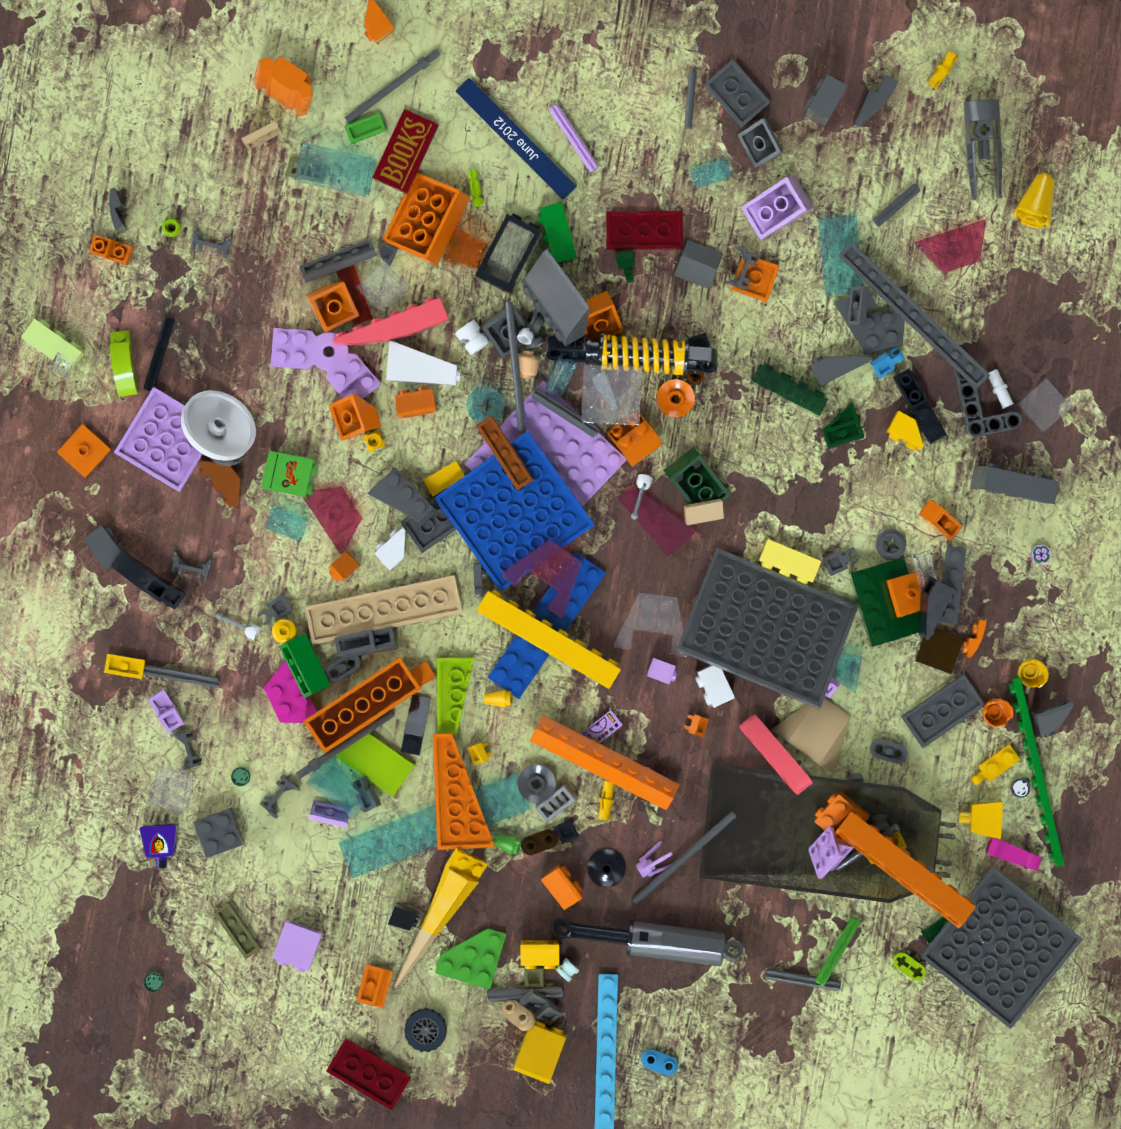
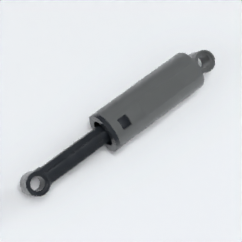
(658, 941)

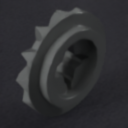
(893, 553)

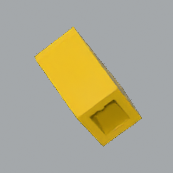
(905, 429)

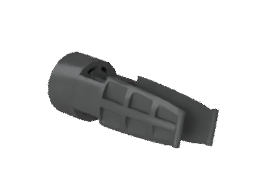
(982, 113)

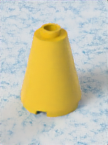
(1037, 202)

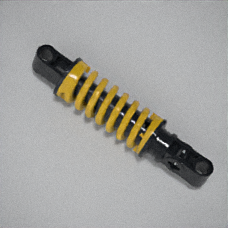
(610, 351)

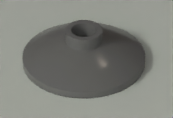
(546, 780)

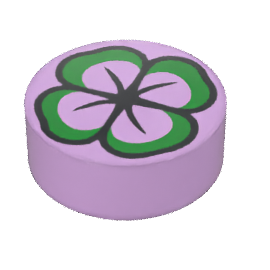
(1040, 554)

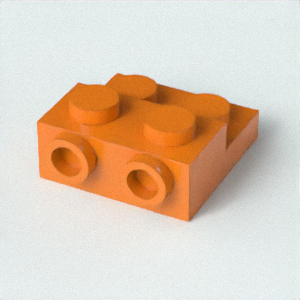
(837, 810)

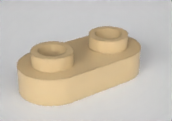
(517, 1013)

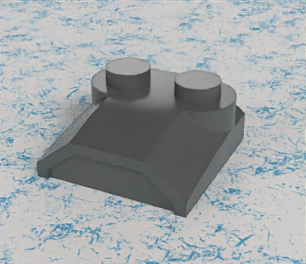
(497, 331)

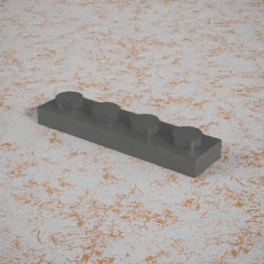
(338, 260)
(953, 577)

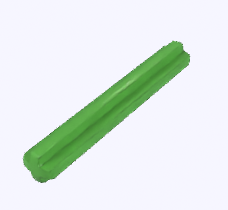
(837, 951)

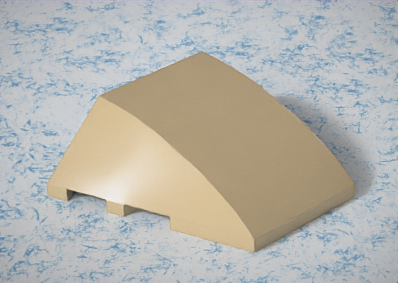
(816, 732)

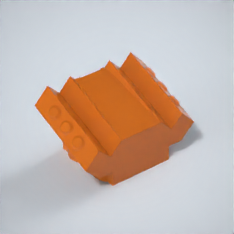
(285, 84)

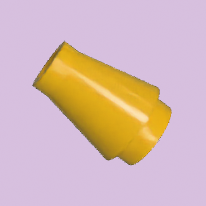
(499, 698)

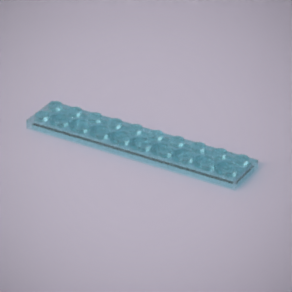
(419, 831)

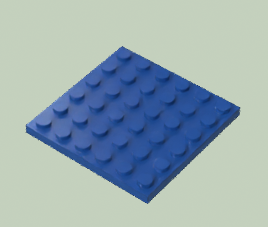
(510, 523)

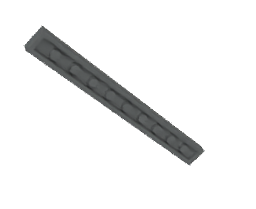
(913, 315)

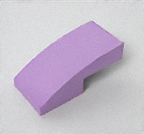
(165, 710)

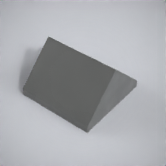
(760, 143)
(698, 264)

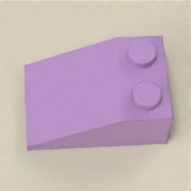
(777, 207)

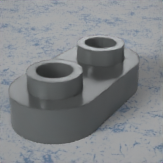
(343, 668)
(888, 751)

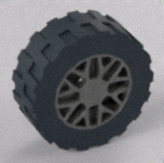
(425, 1030)

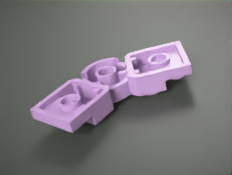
(304, 350)

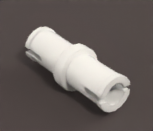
(1000, 389)

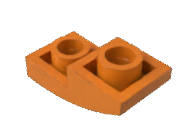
(111, 249)
(971, 644)

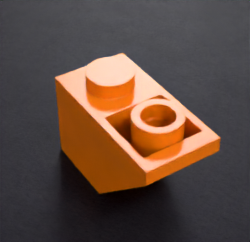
(343, 567)

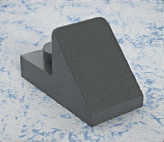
(859, 302)

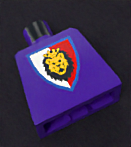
(159, 842)

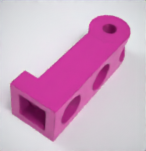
(1012, 854)

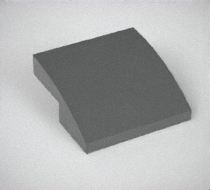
(116, 206)

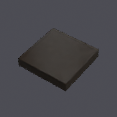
(940, 651)

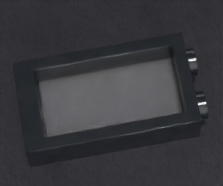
(508, 253)

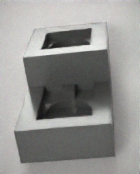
(542, 1007)

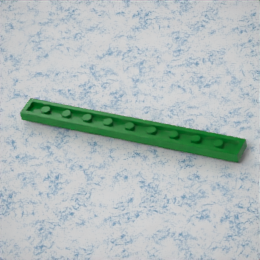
(1034, 764)

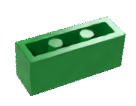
(557, 233)
(304, 665)

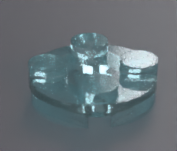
(477, 397)

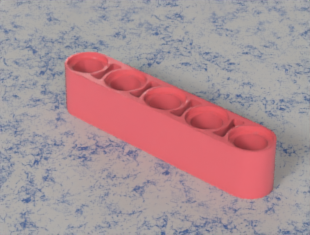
(775, 754)

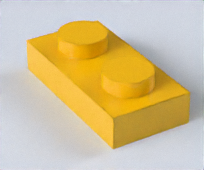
(124, 666)

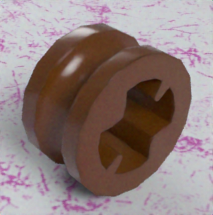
(689, 379)

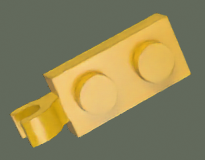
(996, 765)

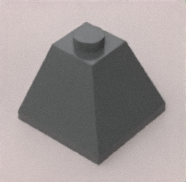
(1051, 718)

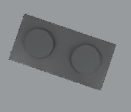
(104, 546)

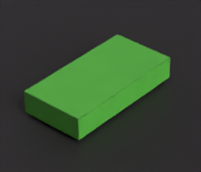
(365, 128)

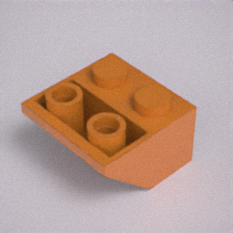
(635, 441)
(562, 887)

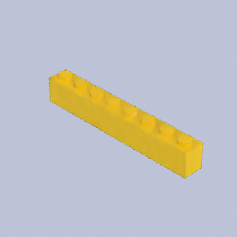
(549, 640)

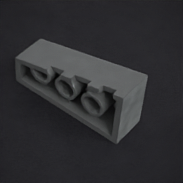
(1014, 484)

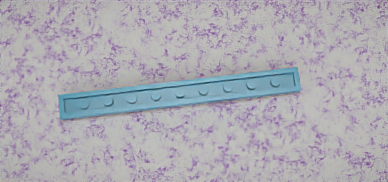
(606, 1051)

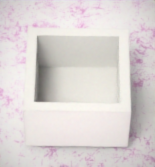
(715, 685)

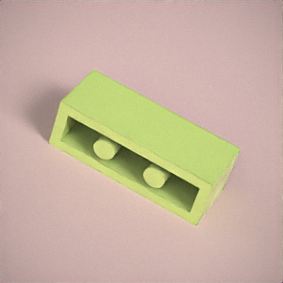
(51, 342)

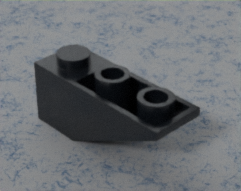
(933, 603)

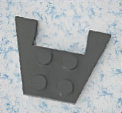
(881, 329)

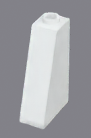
(417, 367)

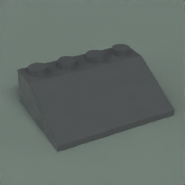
(557, 299)

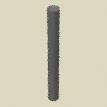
(855, 855)

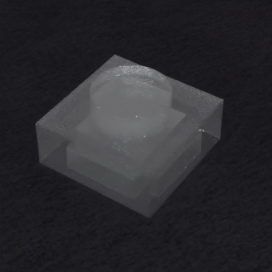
(61, 365)

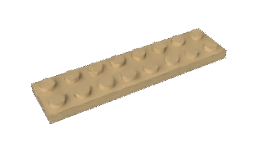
(383, 609)

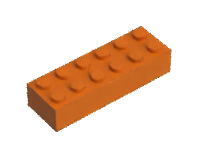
(362, 705)

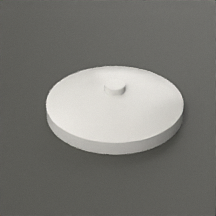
(218, 425)

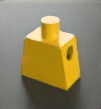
(984, 818)

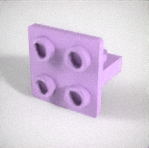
(828, 852)

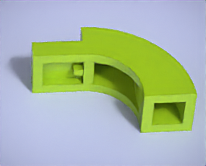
(123, 363)

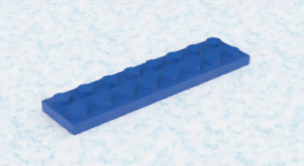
(524, 659)

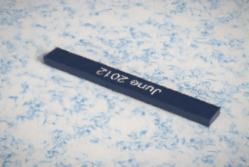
(516, 139)

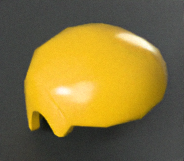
(1033, 673)

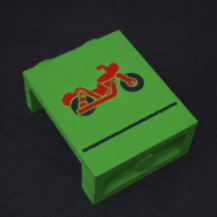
(289, 474)

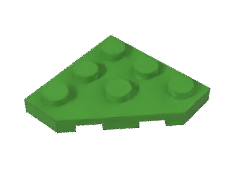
(473, 959)

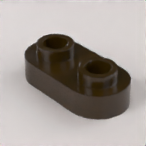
(539, 842)

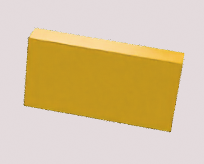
(444, 478)

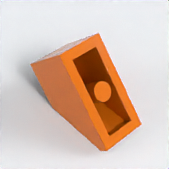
(376, 23)
(940, 520)

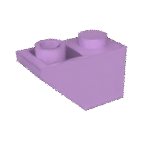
(662, 671)

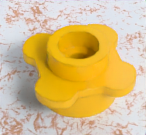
(369, 438)

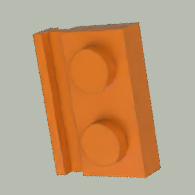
(374, 985)

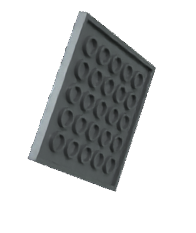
(1002, 949)

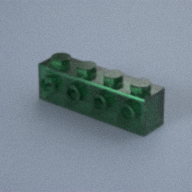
(788, 390)

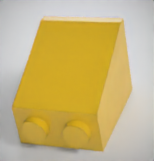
(540, 1052)

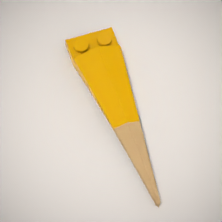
(455, 885)

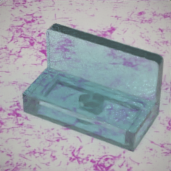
(286, 524)

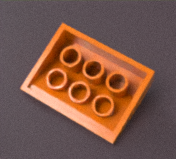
(426, 219)

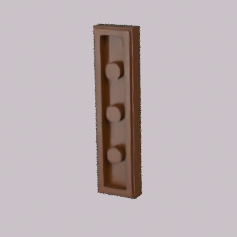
(504, 452)

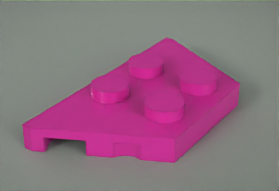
(287, 698)

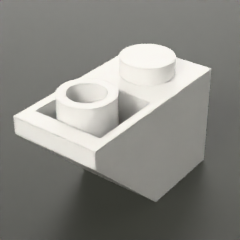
(393, 550)

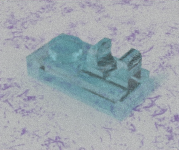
(710, 173)
(560, 377)

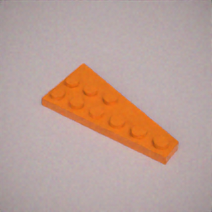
(458, 812)

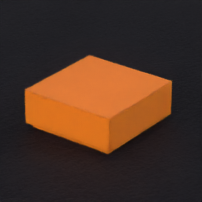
(423, 673)

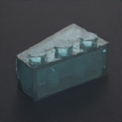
(337, 788)

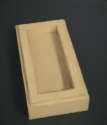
(703, 512)

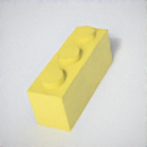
(789, 562)

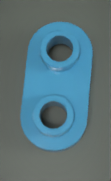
(659, 1062)

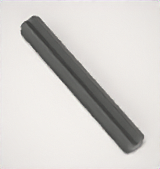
(564, 412)
(181, 676)
(801, 979)
(518, 993)

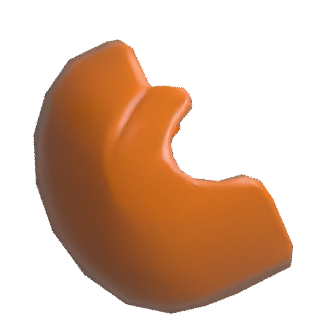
(997, 712)

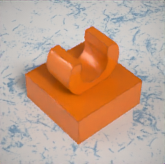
(697, 725)

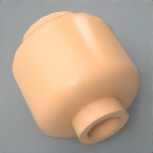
(528, 364)

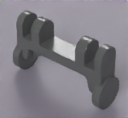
(220, 246)
(737, 282)
(177, 562)
(189, 760)
(271, 807)

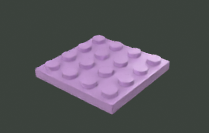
(158, 441)

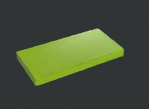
(377, 763)

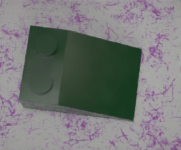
(695, 479)

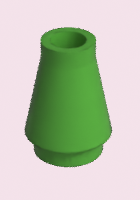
(507, 843)

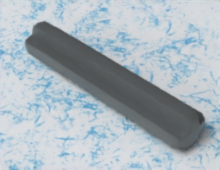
(897, 204)

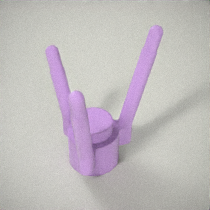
(647, 867)

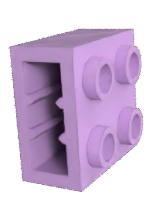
(297, 946)

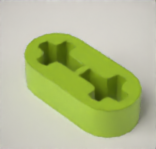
(911, 962)

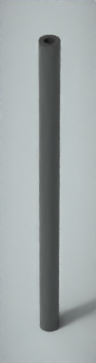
(515, 368)
(684, 857)

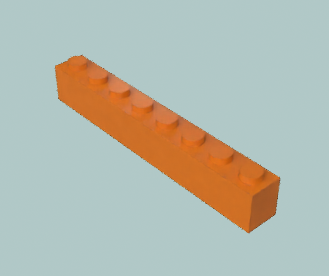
(604, 762)
(905, 869)

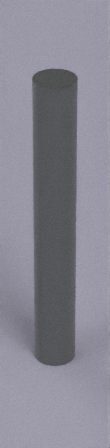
(690, 99)

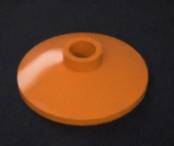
(680, 389)

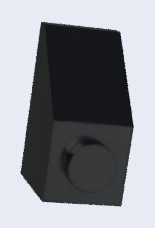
(403, 917)

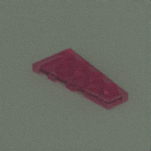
(659, 523)

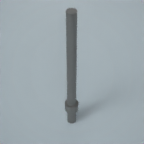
(422, 63)
(315, 764)

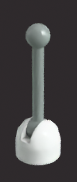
(526, 334)
(643, 483)
(251, 631)

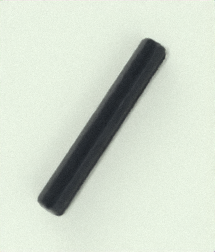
(159, 354)

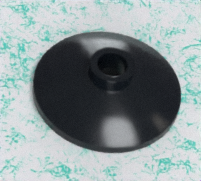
(613, 860)

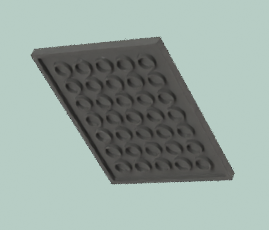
(767, 628)

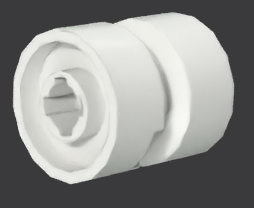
(472, 337)

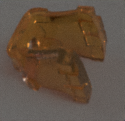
(464, 250)

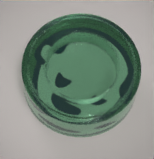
(240, 776)
(153, 982)

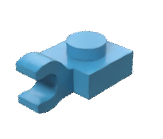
(885, 363)

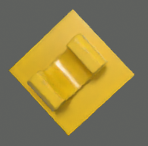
(478, 753)

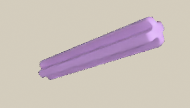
(574, 138)

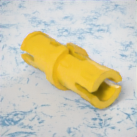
(942, 70)
(606, 801)

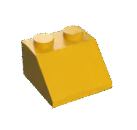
(539, 953)

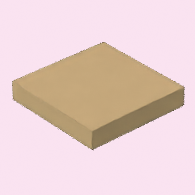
(262, 135)

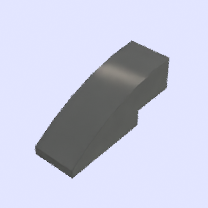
(875, 100)
(366, 642)

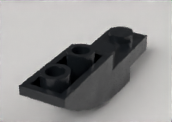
(919, 406)
(147, 580)

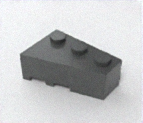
(402, 496)

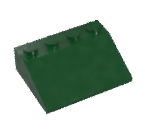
(877, 606)

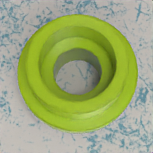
(167, 223)

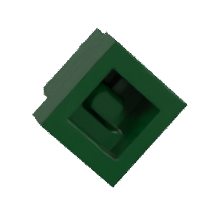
(625, 262)

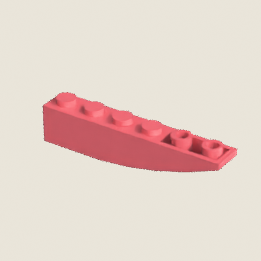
(397, 325)

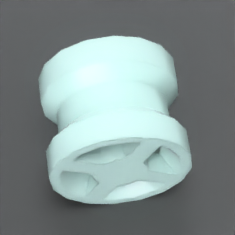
(567, 969)

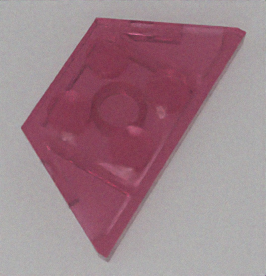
(955, 247)
(335, 514)

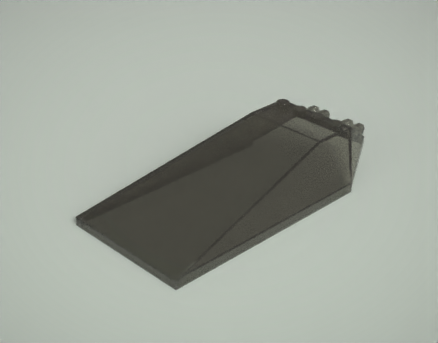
(777, 827)

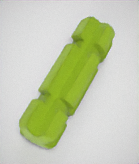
(475, 188)

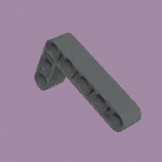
(977, 418)

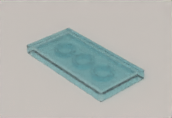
(335, 169)
(834, 238)

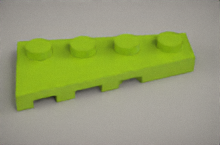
(451, 689)

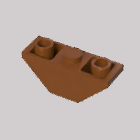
(224, 480)

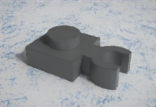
(836, 562)
(479, 574)
(277, 608)
(367, 794)

